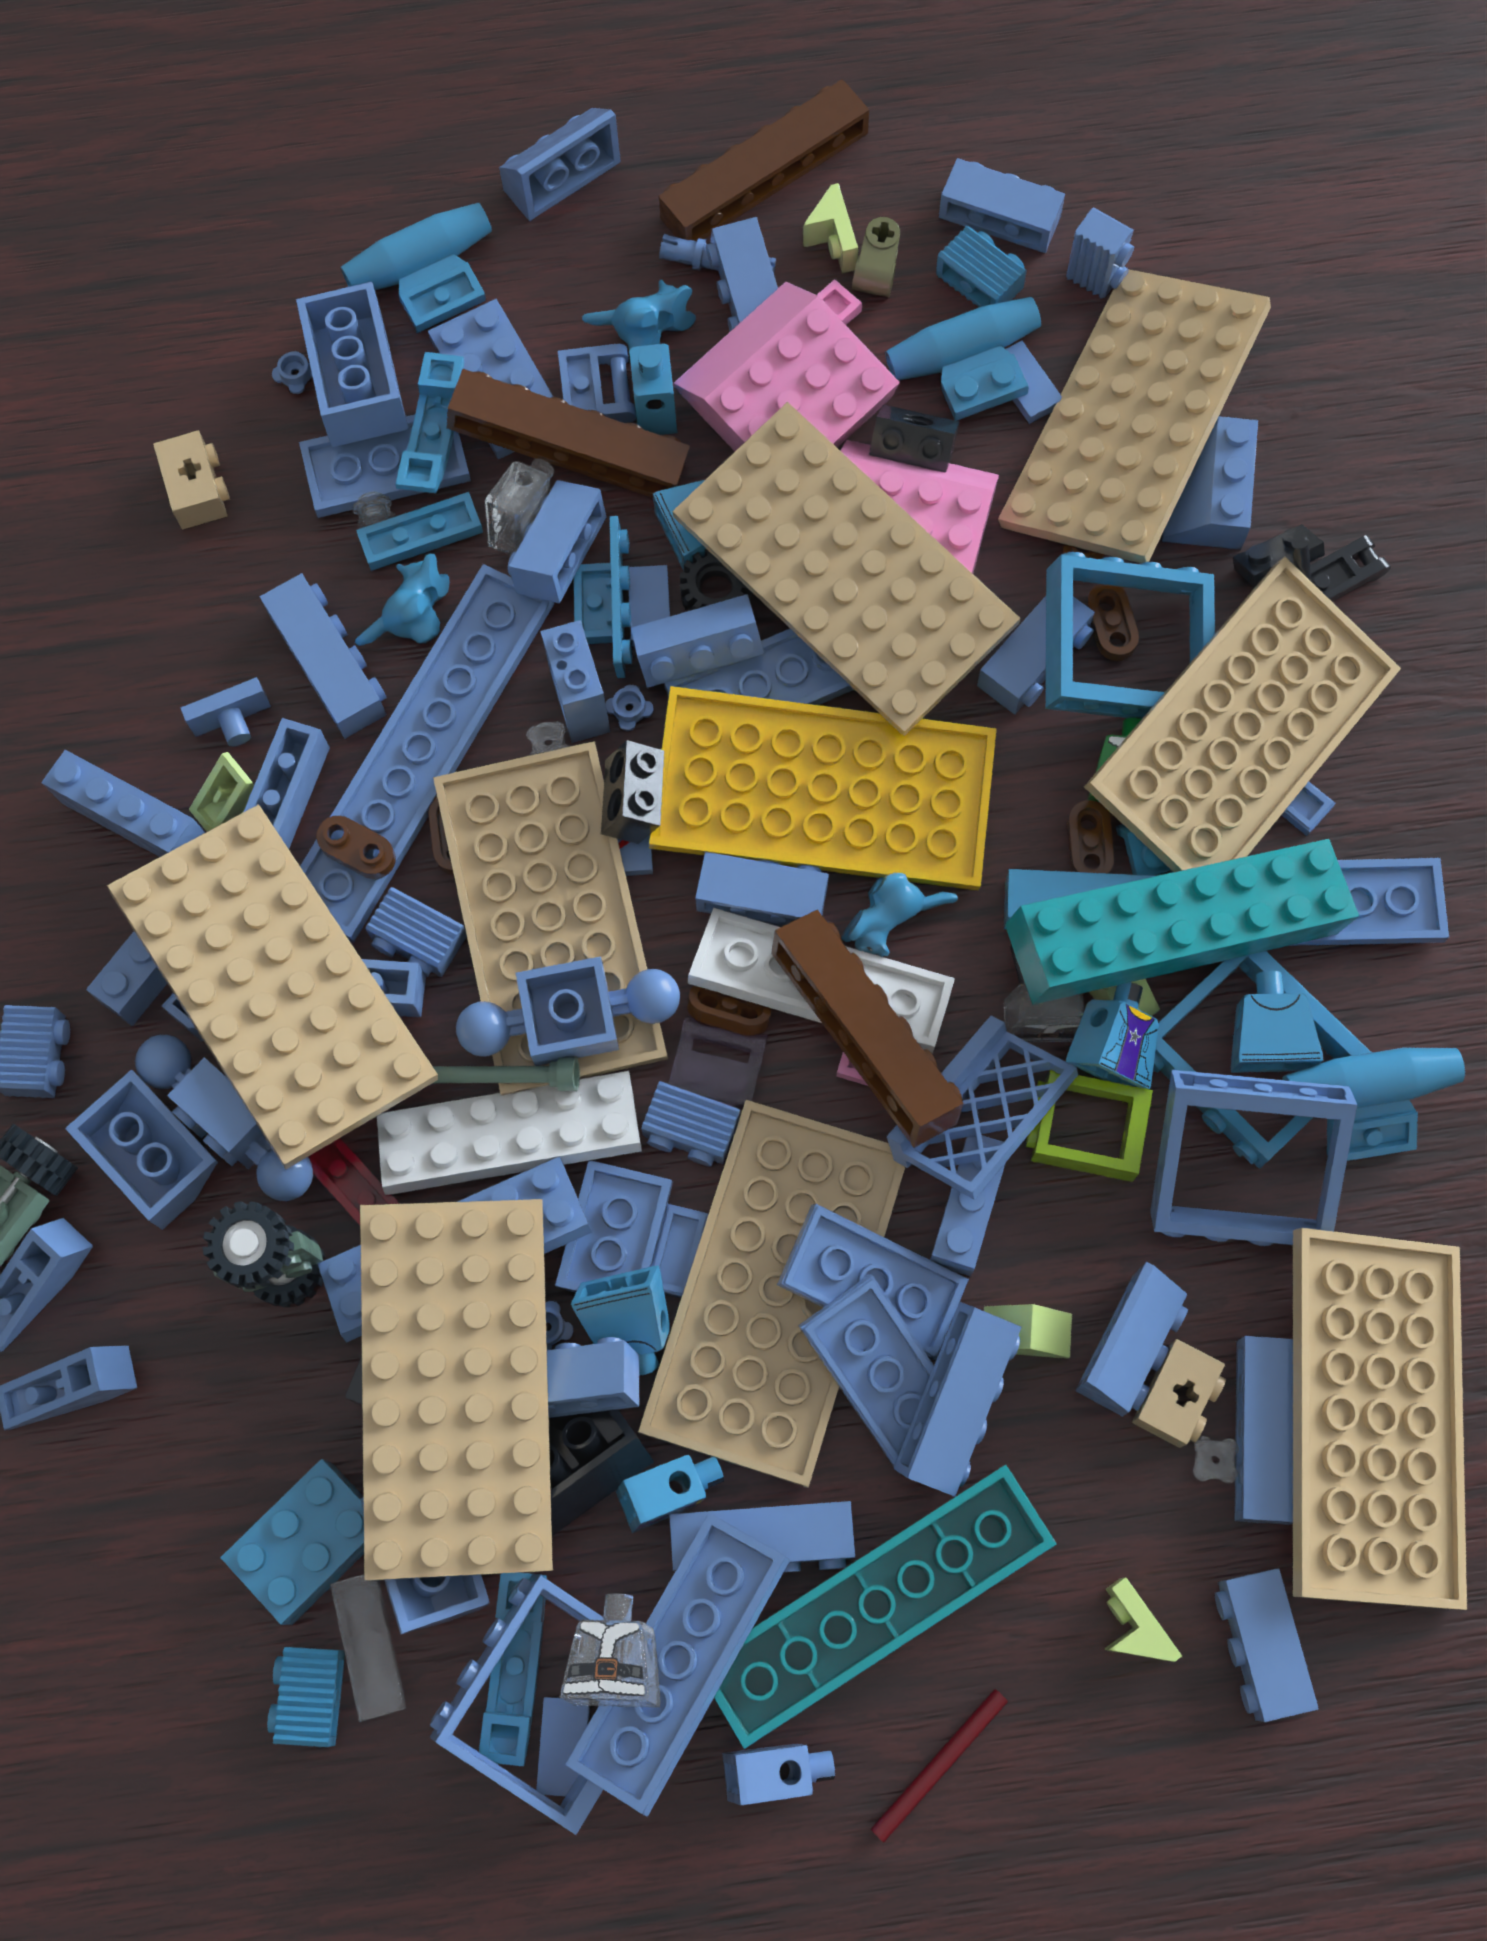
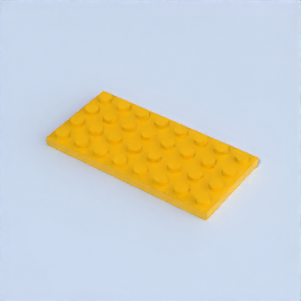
(824, 788)

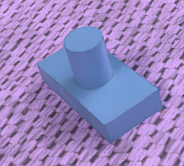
(227, 711)

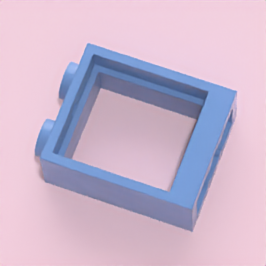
(576, 681)

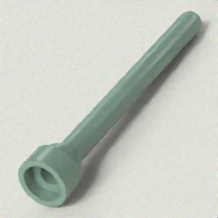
(560, 1074)

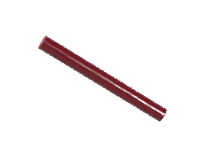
(939, 1765)

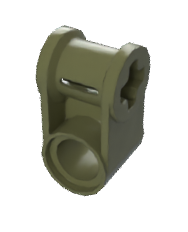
(878, 257)

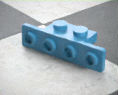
(601, 599)

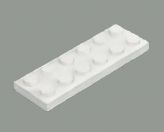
(739, 963)
(506, 1133)

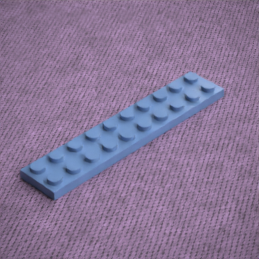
(428, 735)

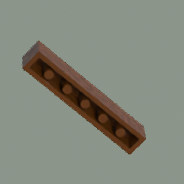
(764, 163)
(565, 434)
(867, 1028)

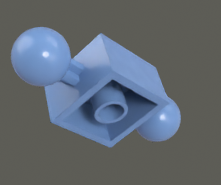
(567, 1011)
(213, 1107)

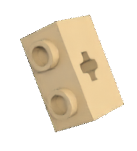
(191, 480)
(1180, 1368)

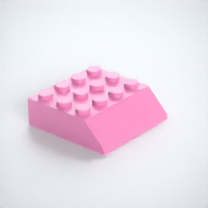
(791, 354)
(946, 504)

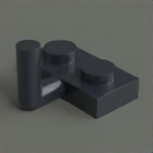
(1296, 544)

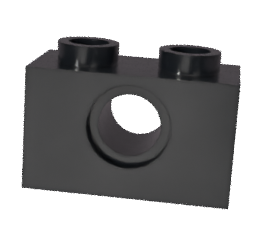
(914, 438)

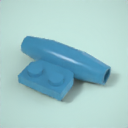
(426, 265)
(970, 355)
(1383, 1090)

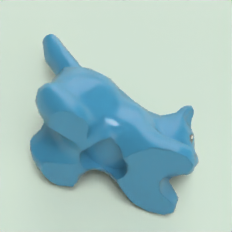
(643, 319)
(410, 608)
(891, 903)

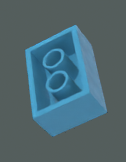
(301, 1543)

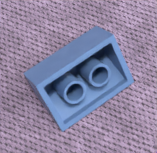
(562, 162)
(1219, 492)
(144, 1149)
(1134, 1341)
(434, 1600)

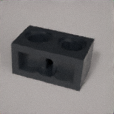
(632, 792)

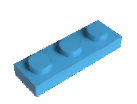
(419, 531)

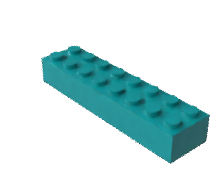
(1180, 920)
(880, 1604)

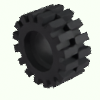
(697, 572)

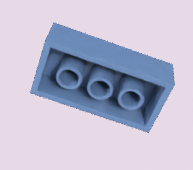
(351, 364)

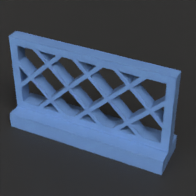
(969, 1069)

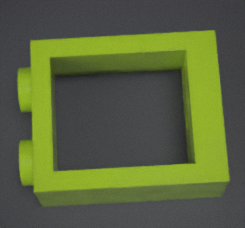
(1133, 1138)

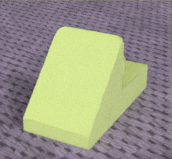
(832, 224)
(1147, 1635)

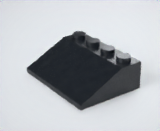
(590, 1461)

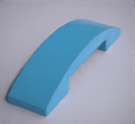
(430, 441)
(513, 1682)

